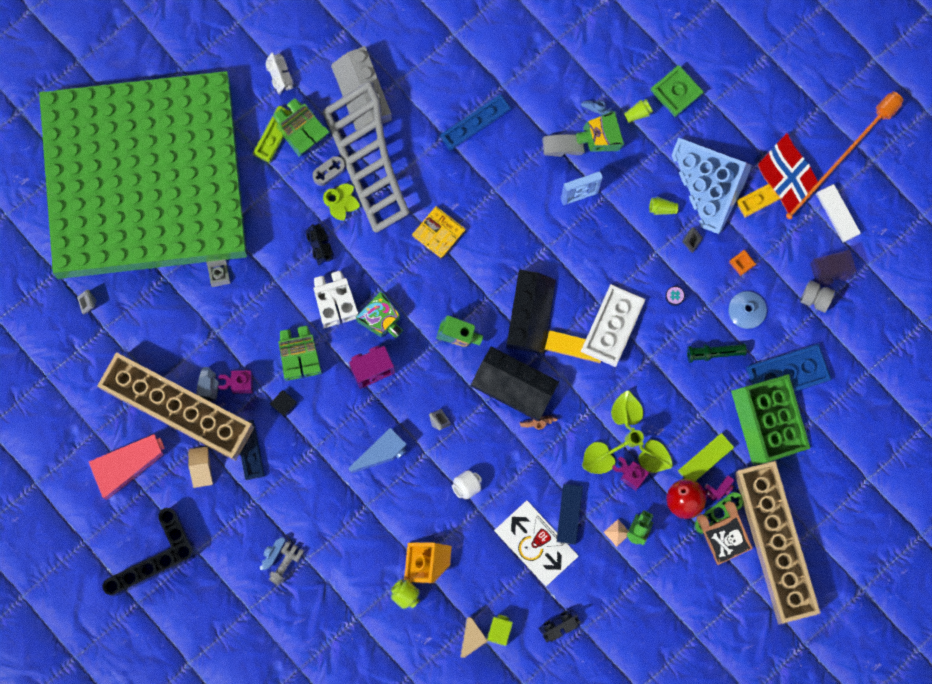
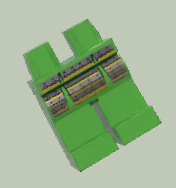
(300, 127)
(295, 348)

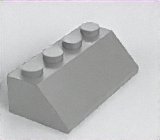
(353, 71)

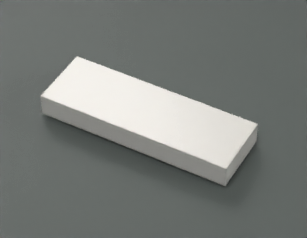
(838, 213)

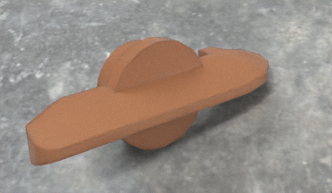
(538, 425)

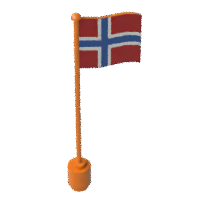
(791, 174)

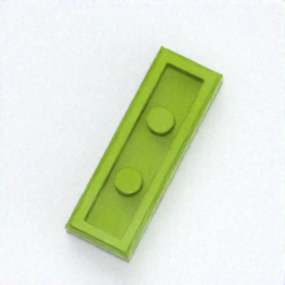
(270, 139)
(706, 458)

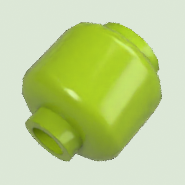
(405, 594)

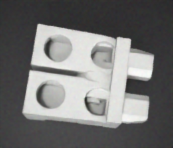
(331, 294)

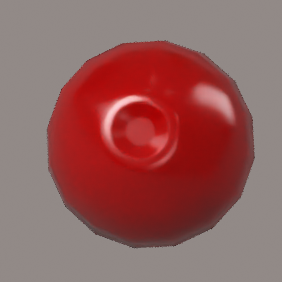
(686, 498)

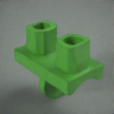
(640, 528)

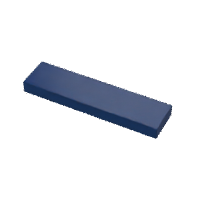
(475, 122)

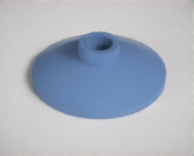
(744, 318)

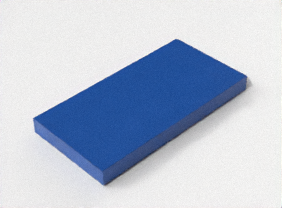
(804, 367)

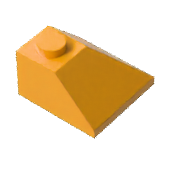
(426, 561)

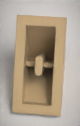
(200, 467)
(472, 638)

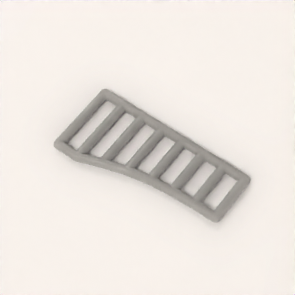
(384, 160)

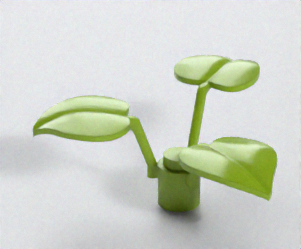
(627, 411)

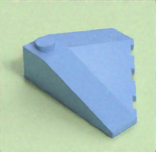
(712, 181)

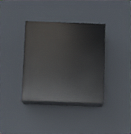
(283, 403)

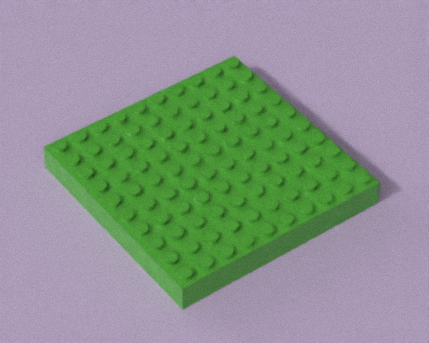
(142, 175)

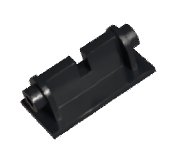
(317, 235)
(551, 629)

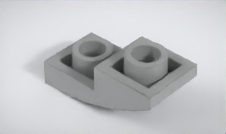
(562, 144)
(218, 275)

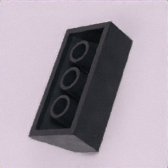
(531, 312)
(514, 383)

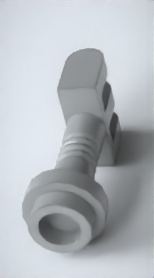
(276, 577)

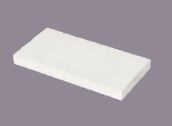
(613, 325)

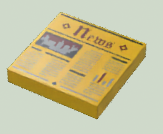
(438, 232)

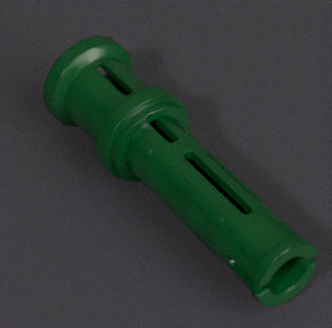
(707, 352)

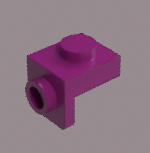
(724, 488)

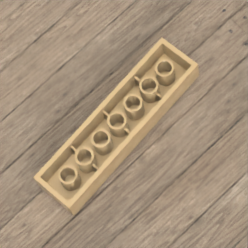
(176, 406)
(777, 543)

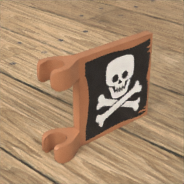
(727, 536)

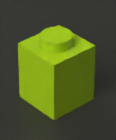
(499, 630)

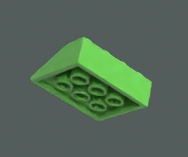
(770, 420)

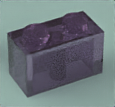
(833, 267)

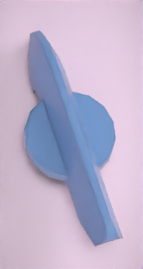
(598, 107)
(271, 553)

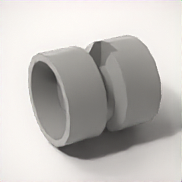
(815, 295)

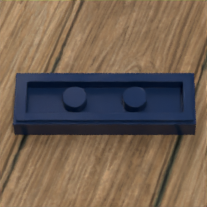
(251, 457)
(569, 514)

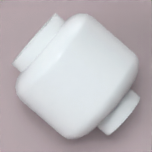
(467, 484)

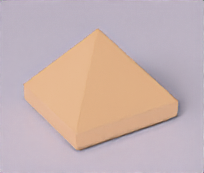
(616, 532)

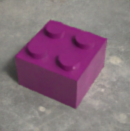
(371, 366)

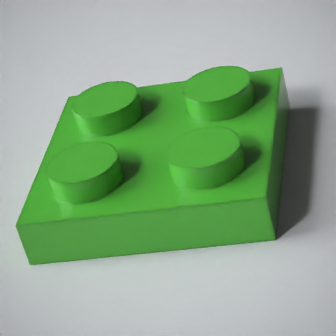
(676, 91)

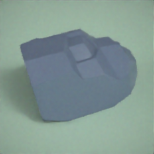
(207, 384)

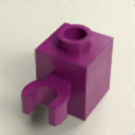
(240, 382)
(633, 474)

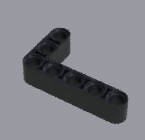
(155, 561)

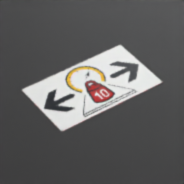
(535, 543)

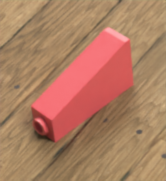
(123, 465)

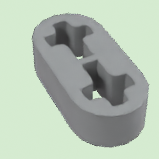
(325, 167)

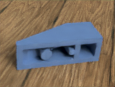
(382, 451)

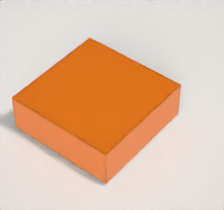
(742, 262)

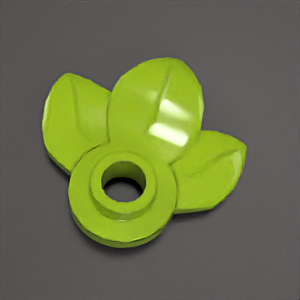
(344, 201)

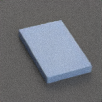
(581, 188)

